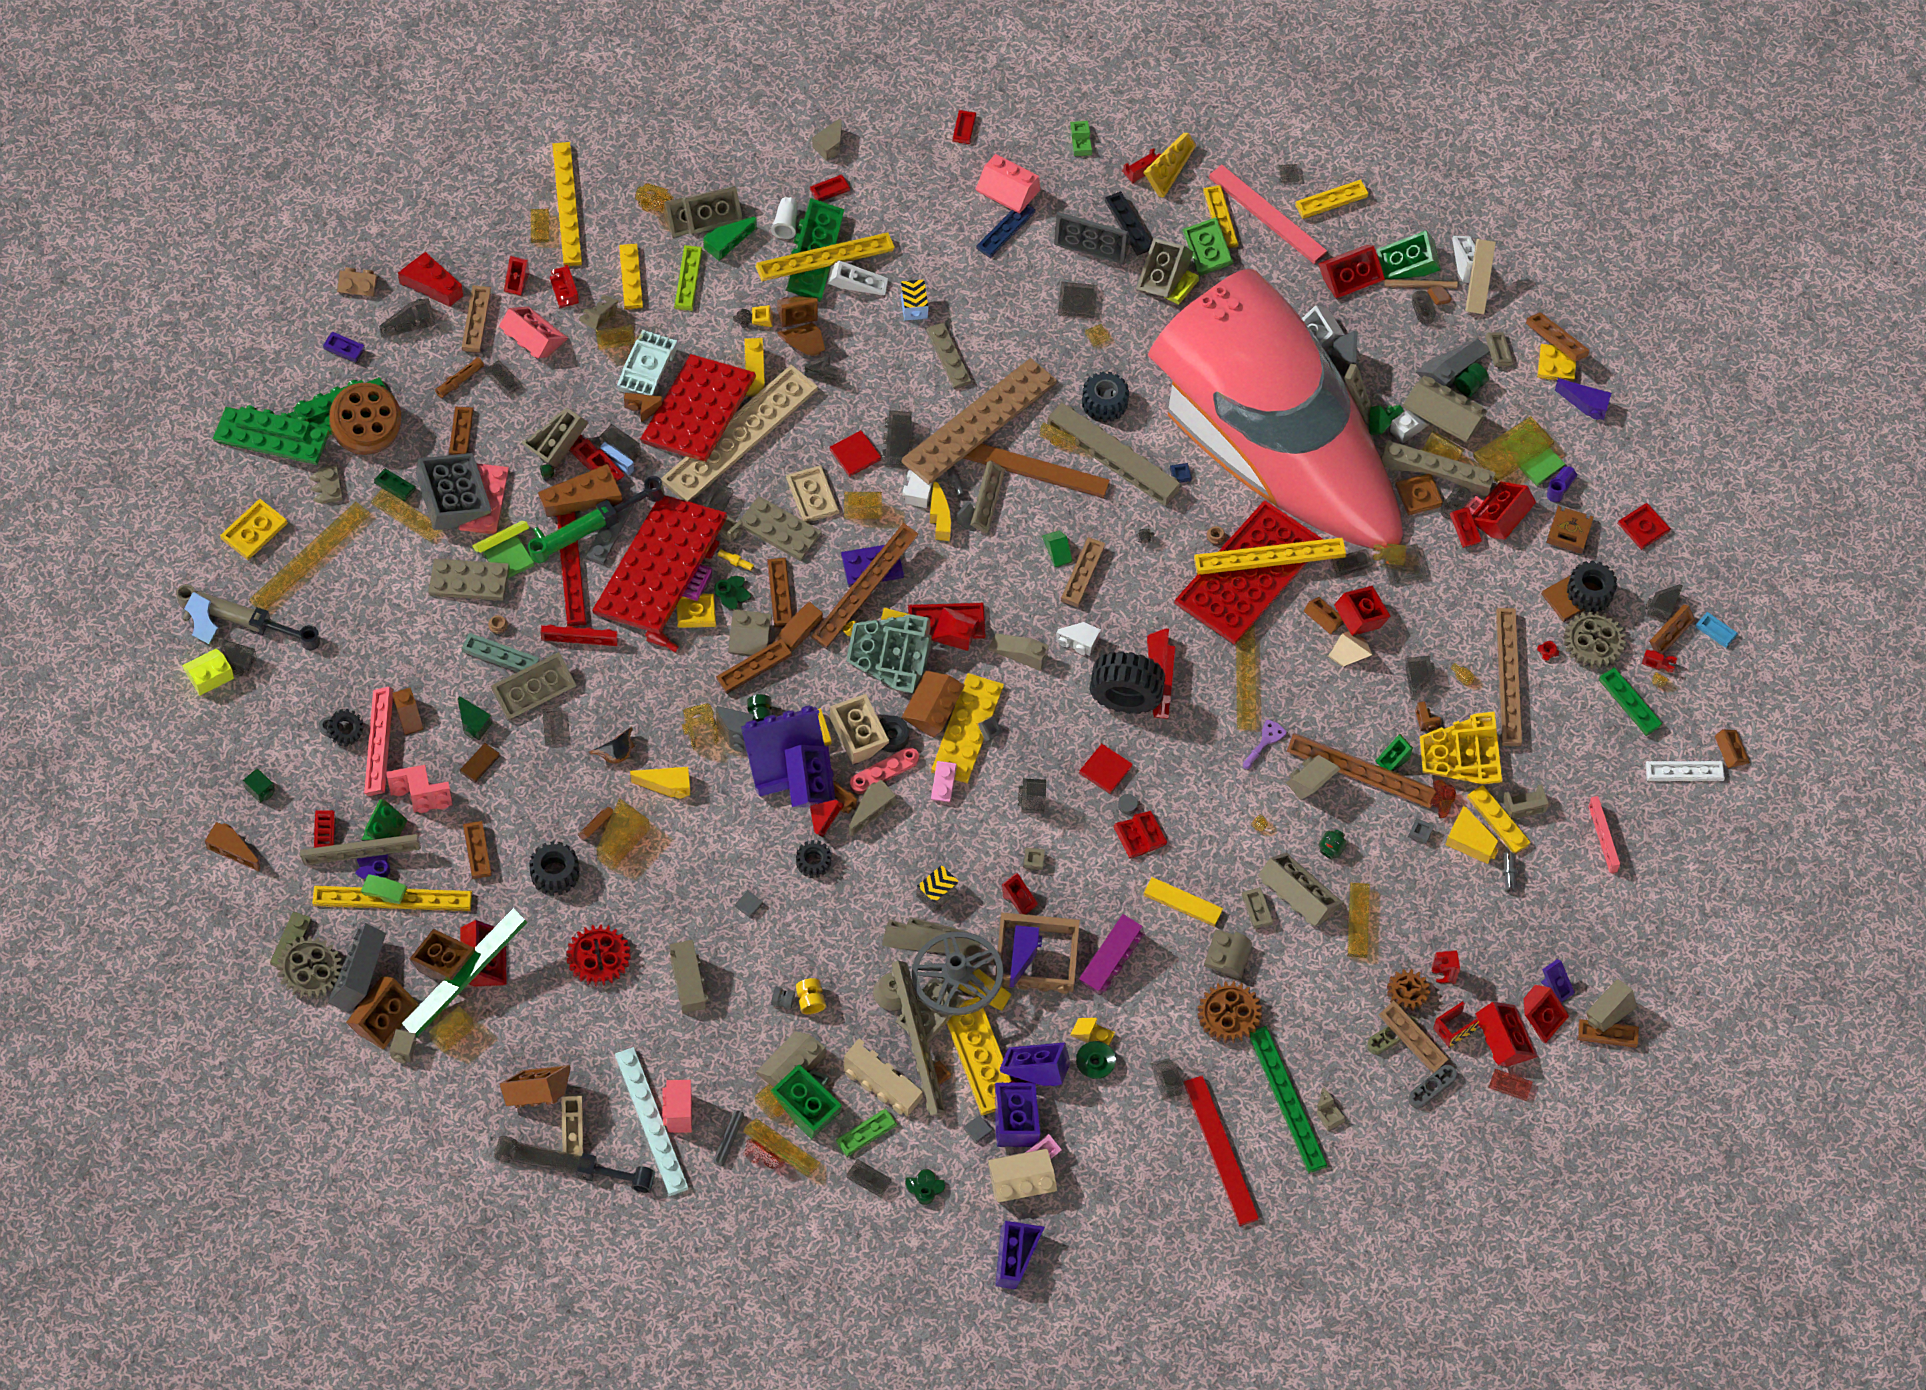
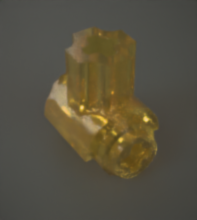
(652, 197)

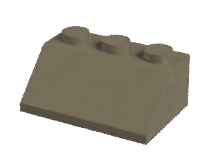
(796, 1050)

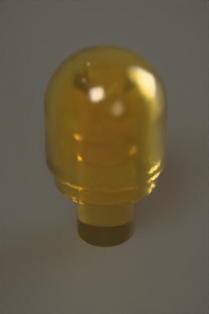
(1463, 674)

